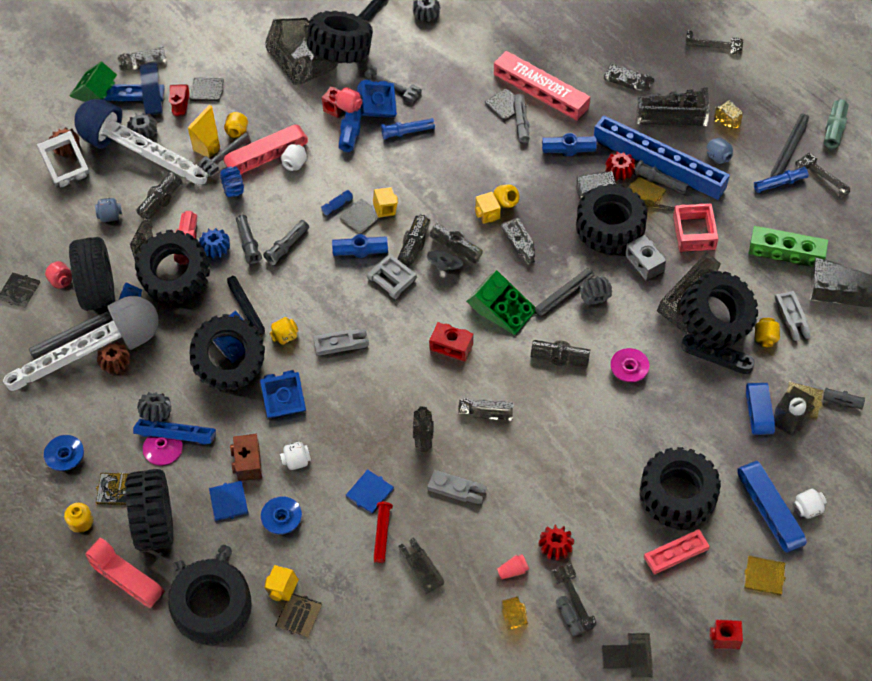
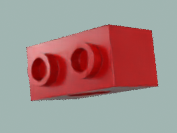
(457, 349)

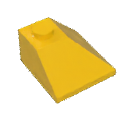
(204, 133)

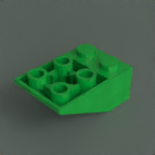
(501, 303)

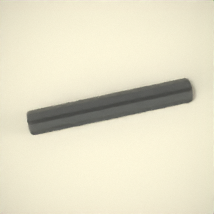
(564, 292)

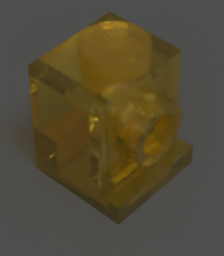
(728, 115)
(514, 613)

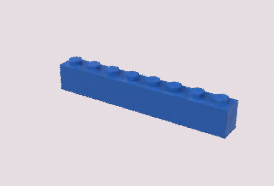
(667, 159)

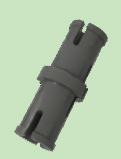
(844, 398)

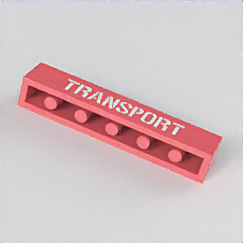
(541, 85)

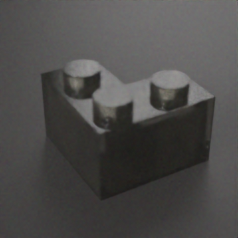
(785, 419)

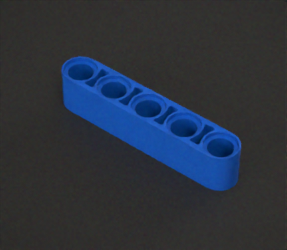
(771, 506)

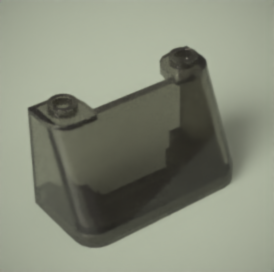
(289, 50)

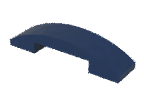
(150, 89)

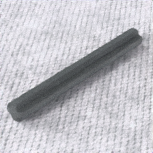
(790, 145)
(70, 334)

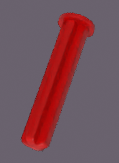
(382, 531)

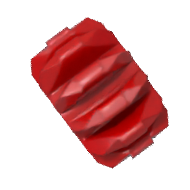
(621, 165)
(550, 540)

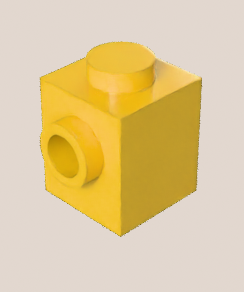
(385, 202)
(487, 208)
(281, 583)

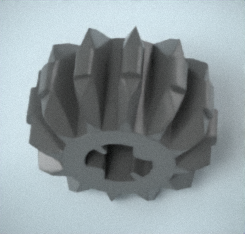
(426, 9)
(143, 125)
(596, 290)
(154, 407)

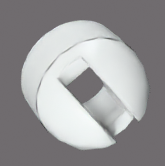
(799, 409)

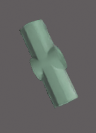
(836, 124)

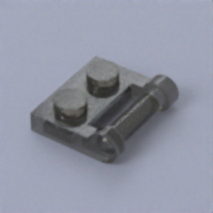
(139, 238)

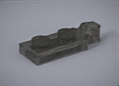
(519, 239)
(486, 409)

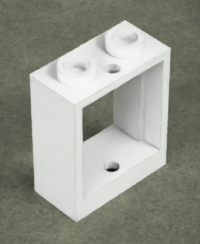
(55, 143)

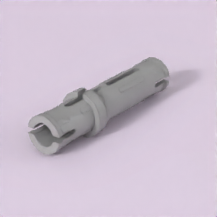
(522, 124)

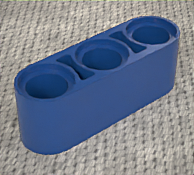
(760, 409)

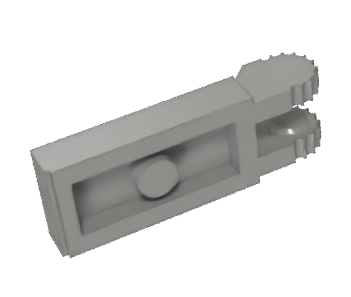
(792, 314)
(340, 341)
(456, 487)

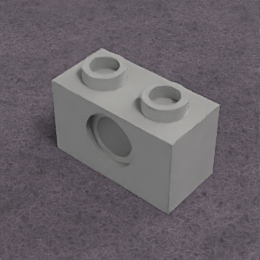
(645, 257)

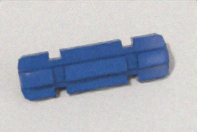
(337, 202)

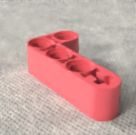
(124, 575)

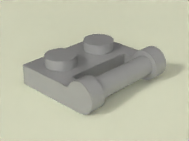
(396, 272)

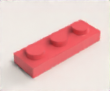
(676, 552)

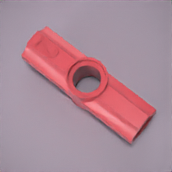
(187, 225)

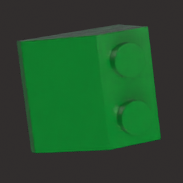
(94, 83)

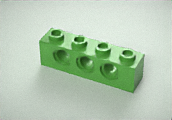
(787, 246)

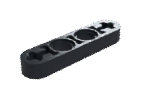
(716, 357)

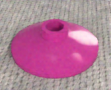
(630, 358)
(163, 454)

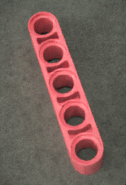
(265, 149)

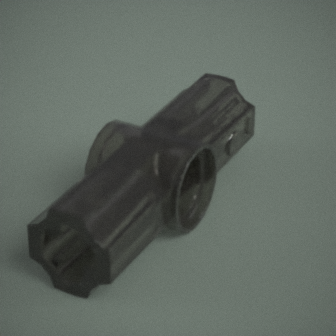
(158, 196)
(414, 240)
(456, 243)
(560, 353)
(423, 429)

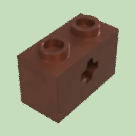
(248, 447)

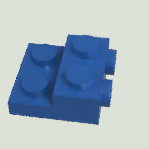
(377, 98)
(283, 394)

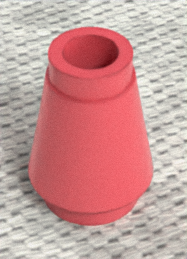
(515, 566)

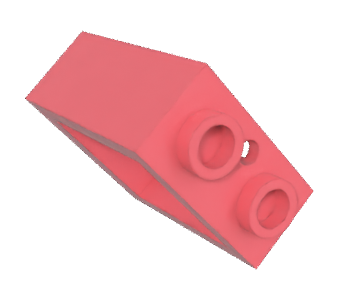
(695, 242)

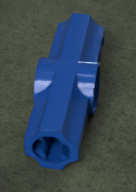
(350, 130)
(569, 144)
(360, 246)

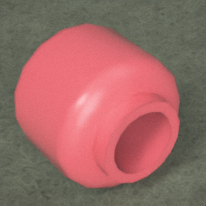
(348, 100)
(58, 275)

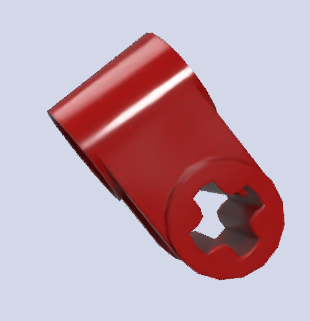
(179, 98)

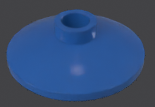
(63, 446)
(277, 508)

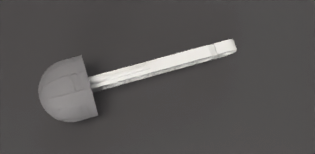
(133, 320)

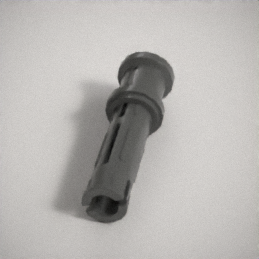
(652, 174)
(249, 245)
(281, 246)

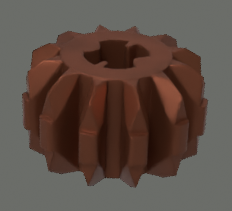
(66, 149)
(113, 357)

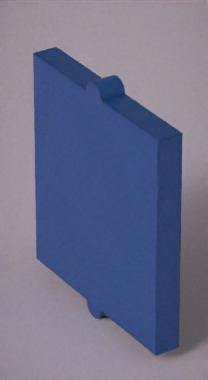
(369, 491)
(228, 500)

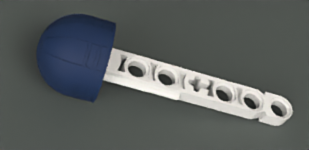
(100, 123)

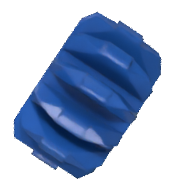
(232, 181)
(215, 242)

